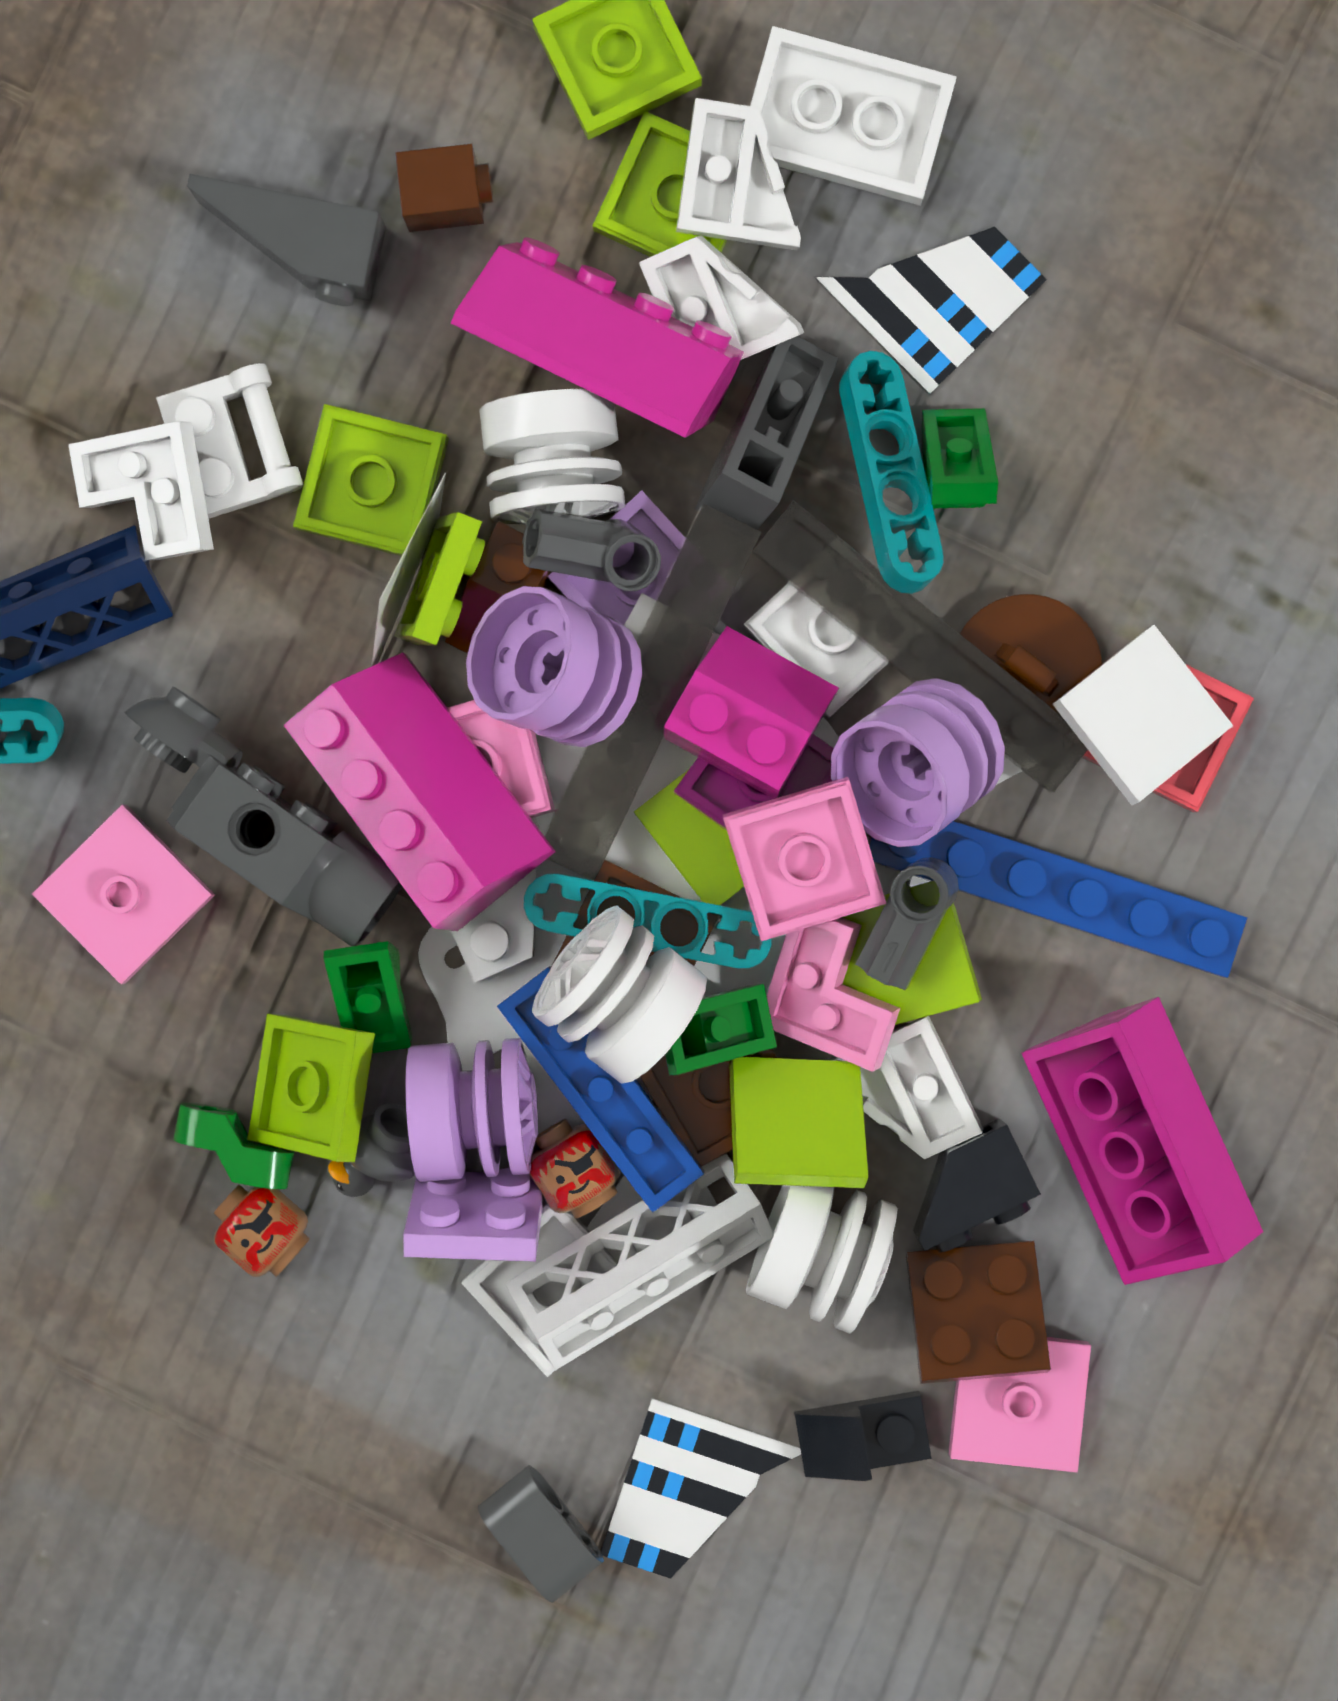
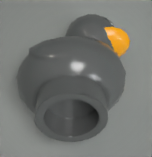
(380, 1155)

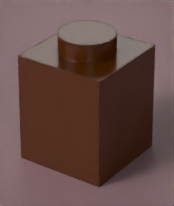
(442, 187)

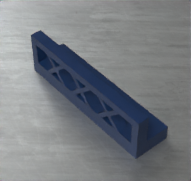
(72, 585)

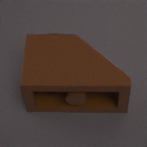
(497, 573)

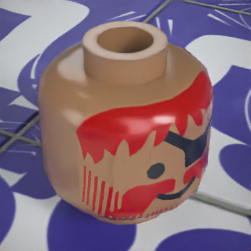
(573, 1169)
(260, 1230)

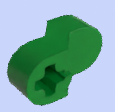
(224, 1133)

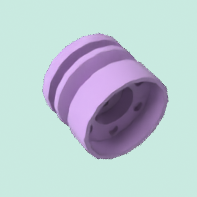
(553, 667)
(920, 761)
(469, 1109)

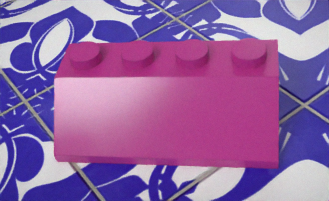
(600, 336)
(419, 791)
(1143, 1143)

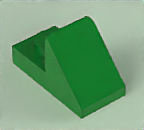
(958, 458)
(370, 993)
(723, 1030)

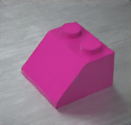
(749, 712)

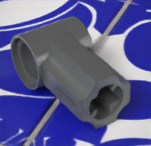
(587, 549)
(906, 925)

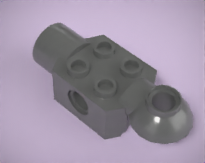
(304, 865)

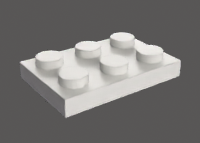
(851, 114)

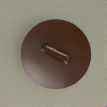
(1036, 643)

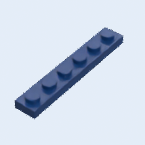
(1078, 896)

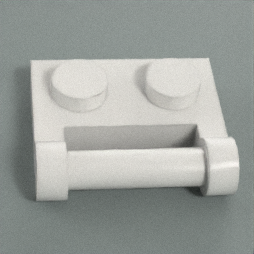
(219, 452)

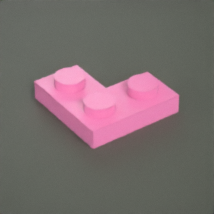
(816, 1008)

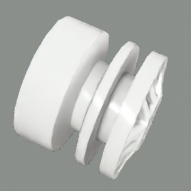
(551, 449)
(620, 995)
(824, 1252)

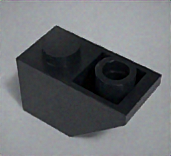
(973, 1184)

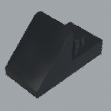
(862, 1435)

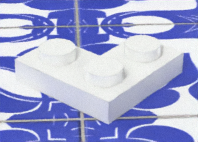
(160, 473)

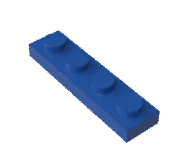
(615, 1113)

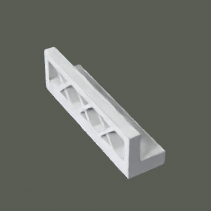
(643, 1279)

